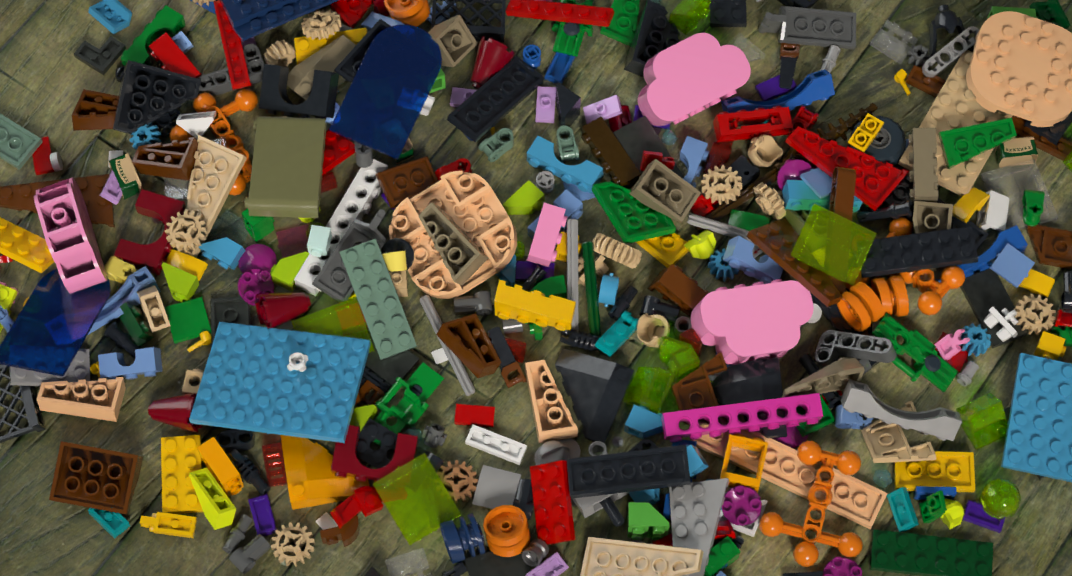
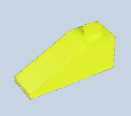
(212, 498)

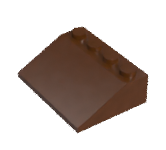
(95, 477)

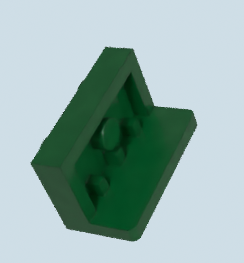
(1051, 12)
(135, 324)

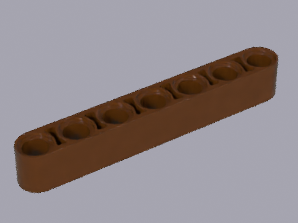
(842, 203)

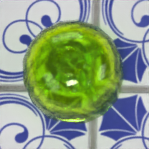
(1000, 498)

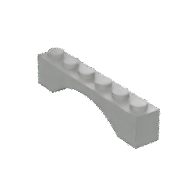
(937, 422)

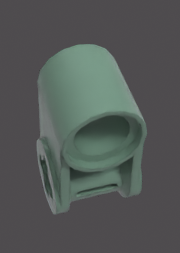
(495, 147)
(566, 147)

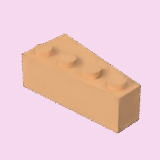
(83, 398)
(550, 413)

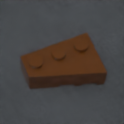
(94, 111)
(167, 160)
(679, 288)
(470, 344)

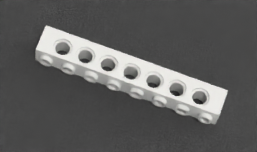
(342, 216)

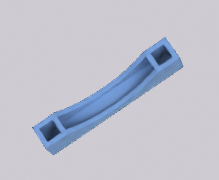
(127, 293)

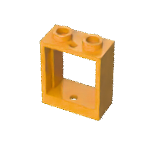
(754, 444)
(220, 467)

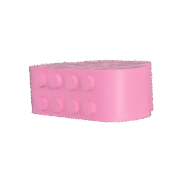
(691, 77)
(70, 235)
(753, 319)

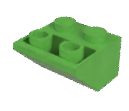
(645, 522)

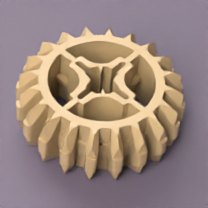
(616, 250)

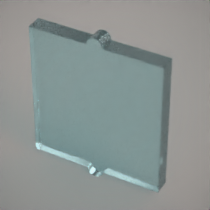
(230, 227)

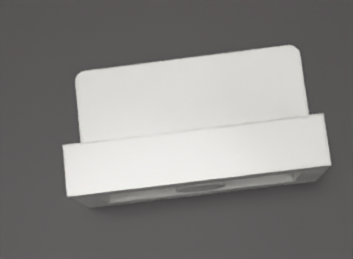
(993, 212)

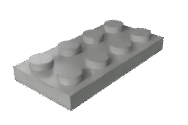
(78, 370)

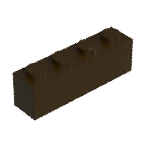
(610, 153)

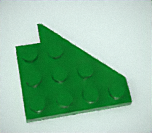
(629, 216)

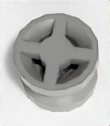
(546, 178)

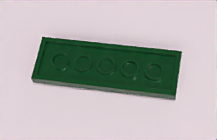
(929, 555)

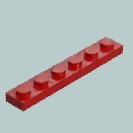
(560, 12)
(232, 49)

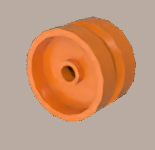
(408, 11)
(892, 295)
(860, 307)
(506, 530)

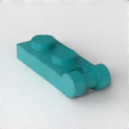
(617, 334)

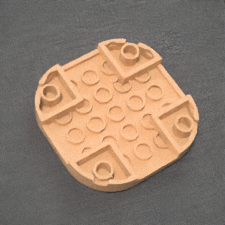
(1023, 68)
(479, 215)

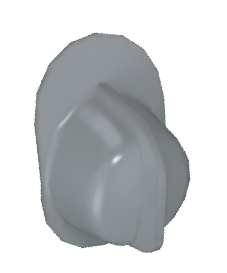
(557, 450)

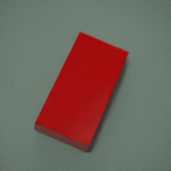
(41, 158)
(474, 415)

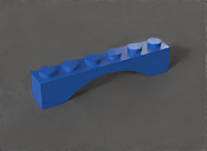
(814, 87)
(1012, 236)

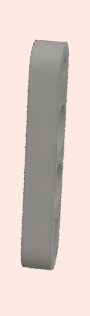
(951, 51)

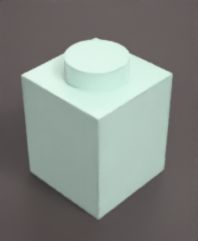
(319, 241)

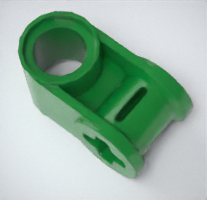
(1032, 206)

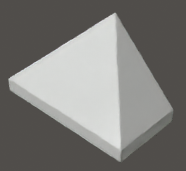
(196, 122)

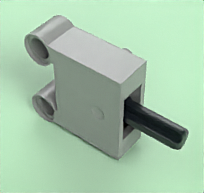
(592, 504)

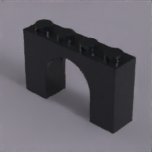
(319, 103)

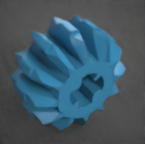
(148, 130)
(718, 269)
(978, 341)

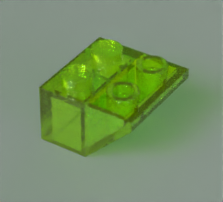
(688, 14)
(678, 356)
(650, 388)
(983, 420)

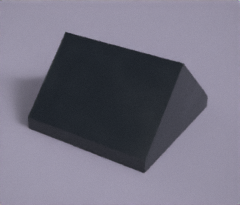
(567, 105)

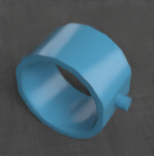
(608, 289)

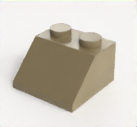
(453, 40)

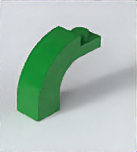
(549, 286)

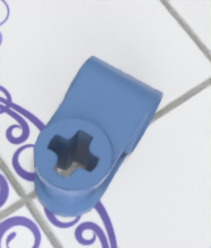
(850, 420)

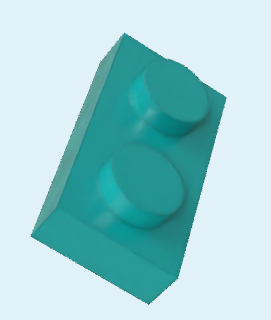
(902, 509)
(112, 522)

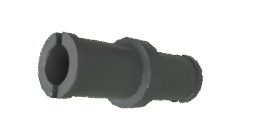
(237, 534)

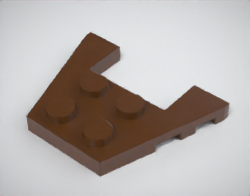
(696, 389)

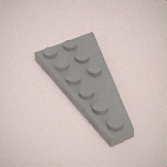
(696, 515)

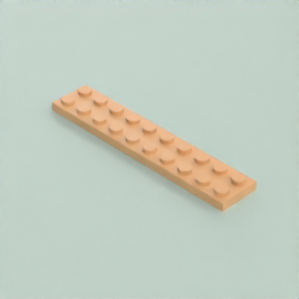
(782, 467)

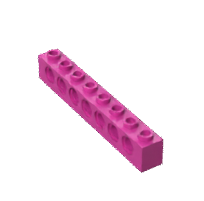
(809, 402)

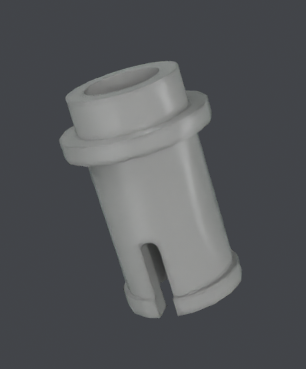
(964, 378)

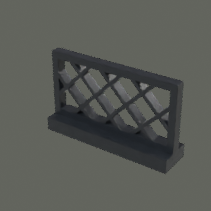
(478, 32)
(30, 407)

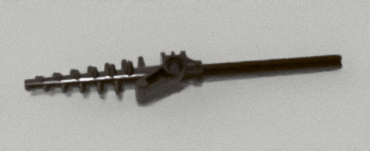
(771, 177)

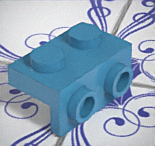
(111, 15)

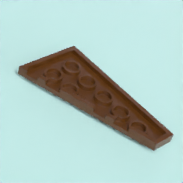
(100, 210)
(778, 242)

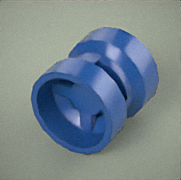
(532, 56)

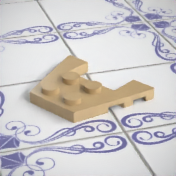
(888, 443)

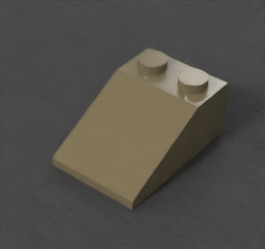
(665, 191)

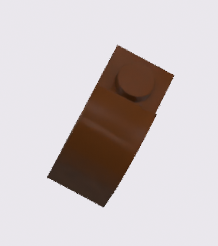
(347, 533)

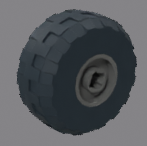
(888, 144)

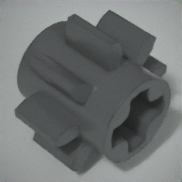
(918, 55)
(434, 435)

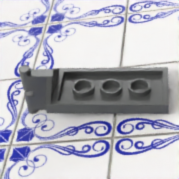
(812, 27)
(333, 275)

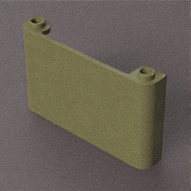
(287, 167)

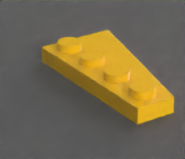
(666, 248)

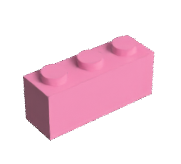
(547, 235)

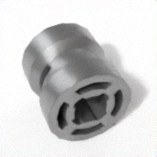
(535, 552)

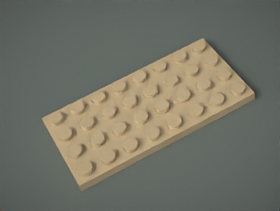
(955, 109)

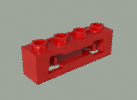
(778, 124)

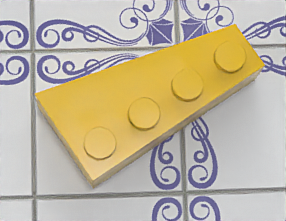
(533, 307)

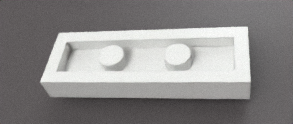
(496, 444)

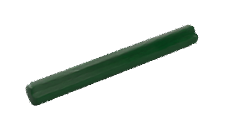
(591, 288)

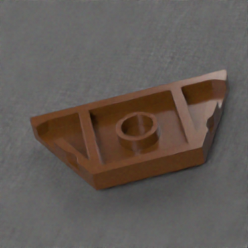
(1051, 245)

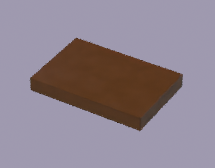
(406, 180)

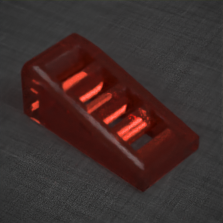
(273, 448)

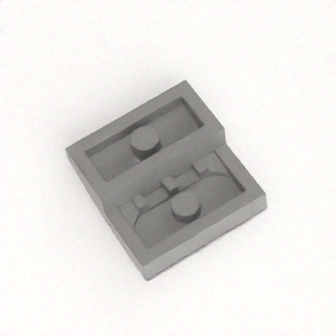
(496, 487)

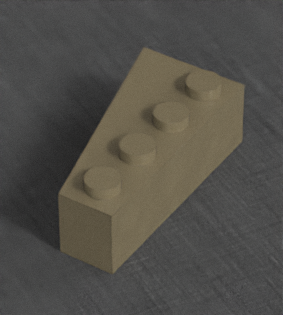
(924, 165)
(457, 250)

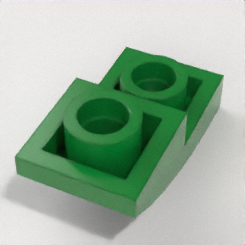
(747, 220)
(933, 507)

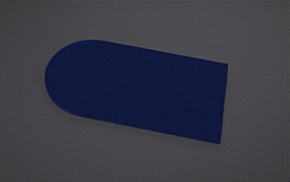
(389, 89)
(52, 326)

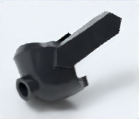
(944, 19)

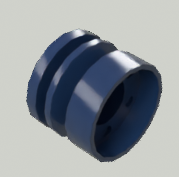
(462, 538)

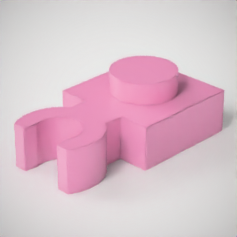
(949, 345)

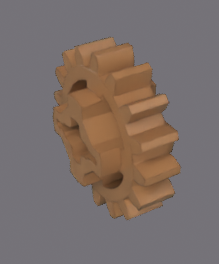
(465, 481)

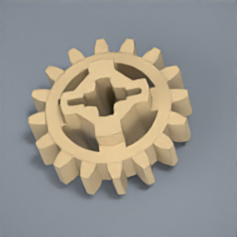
(321, 24)
(721, 184)
(769, 201)
(177, 231)
(1034, 314)
(300, 540)

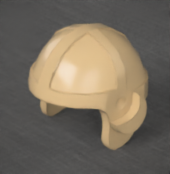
(764, 151)
(652, 328)

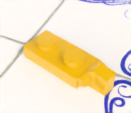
(170, 524)

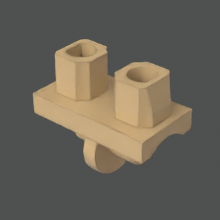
(601, 268)

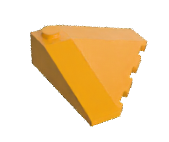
(310, 474)

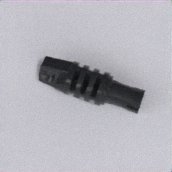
(579, 339)
(249, 471)

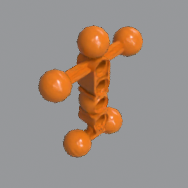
(246, 101)
(933, 291)
(806, 552)

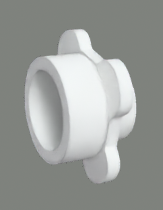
(297, 357)

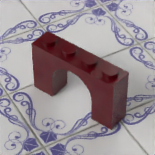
(151, 254)
(346, 462)

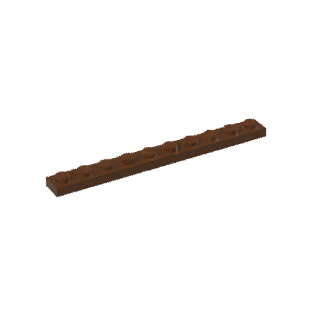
(934, 84)

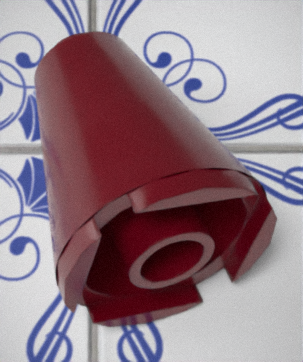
(489, 60)
(279, 308)
(175, 411)

